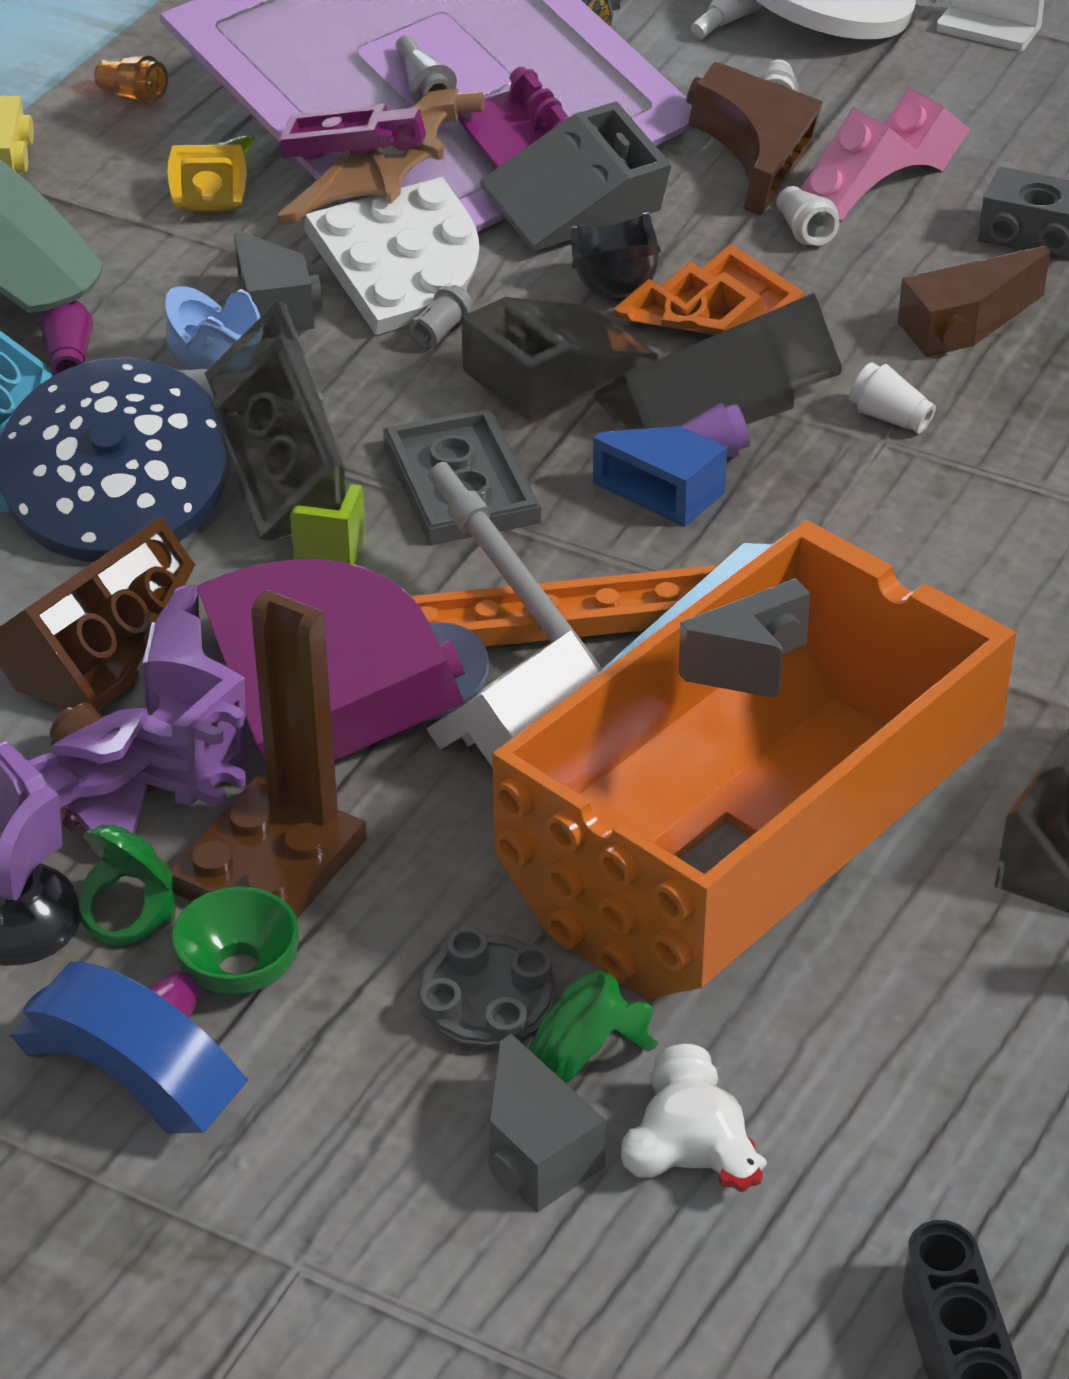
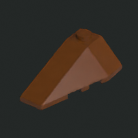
(96, 625)

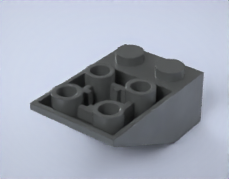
(582, 172)

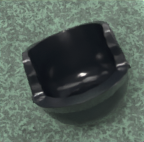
(617, 257)

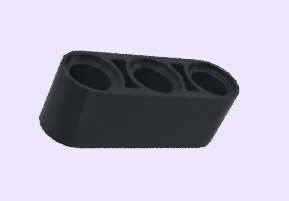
(950, 1296)

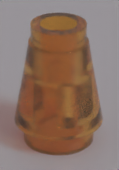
(133, 77)

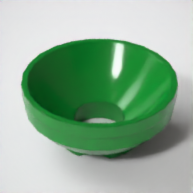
(234, 924)

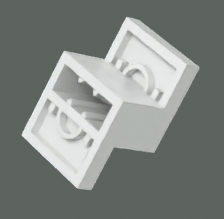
(517, 697)

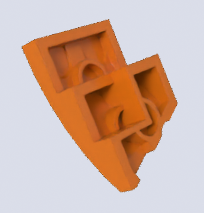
(710, 298)

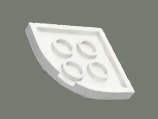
(397, 252)

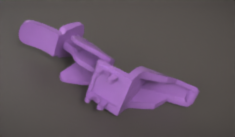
(105, 768)

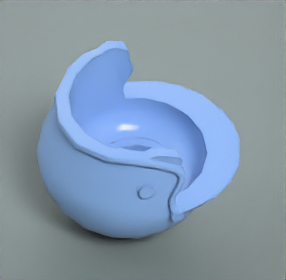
(201, 329)

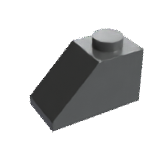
(277, 274)
(540, 1129)

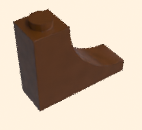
(757, 122)

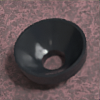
(39, 919)

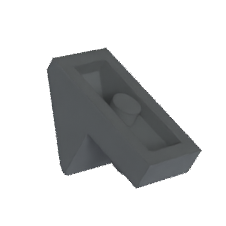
(745, 640)

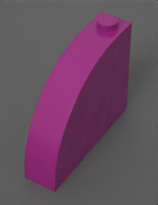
(379, 646)

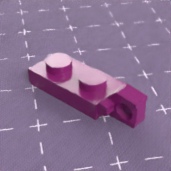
(351, 130)

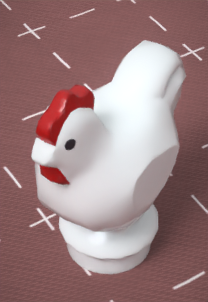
(692, 1124)

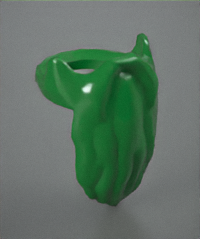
(123, 856)
(584, 1020)

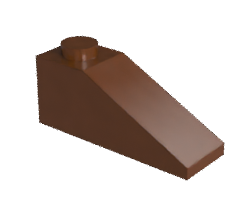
(970, 300)

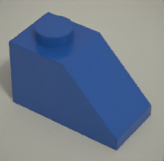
(661, 469)

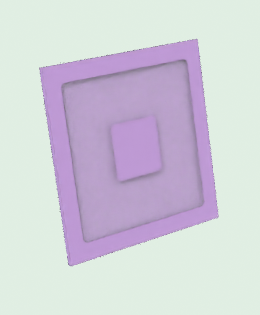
(344, 55)

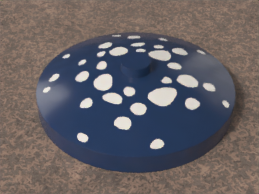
(110, 454)

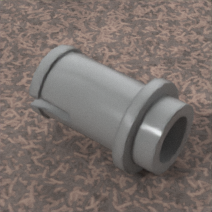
(440, 315)

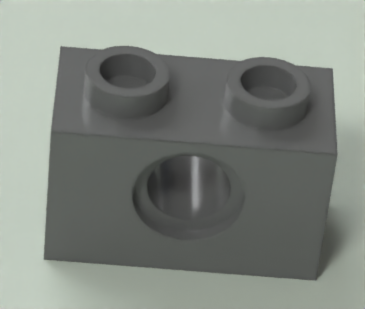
(1026, 212)

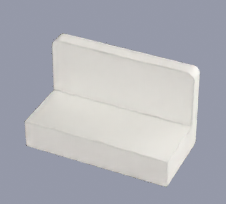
(993, 22)

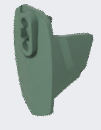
(40, 252)

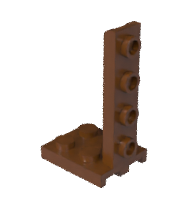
(285, 828)

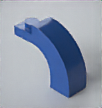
(136, 1040)

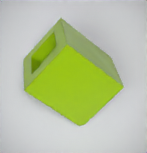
(328, 532)

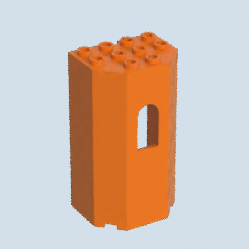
(648, 765)

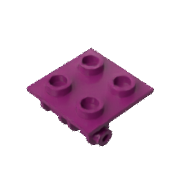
(514, 117)

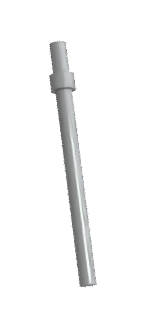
(472, 517)

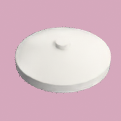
(847, 17)

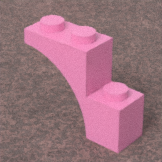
(868, 150)

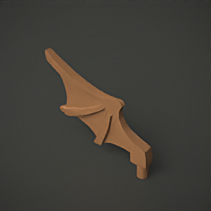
(383, 169)

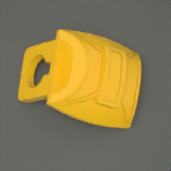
(207, 177)

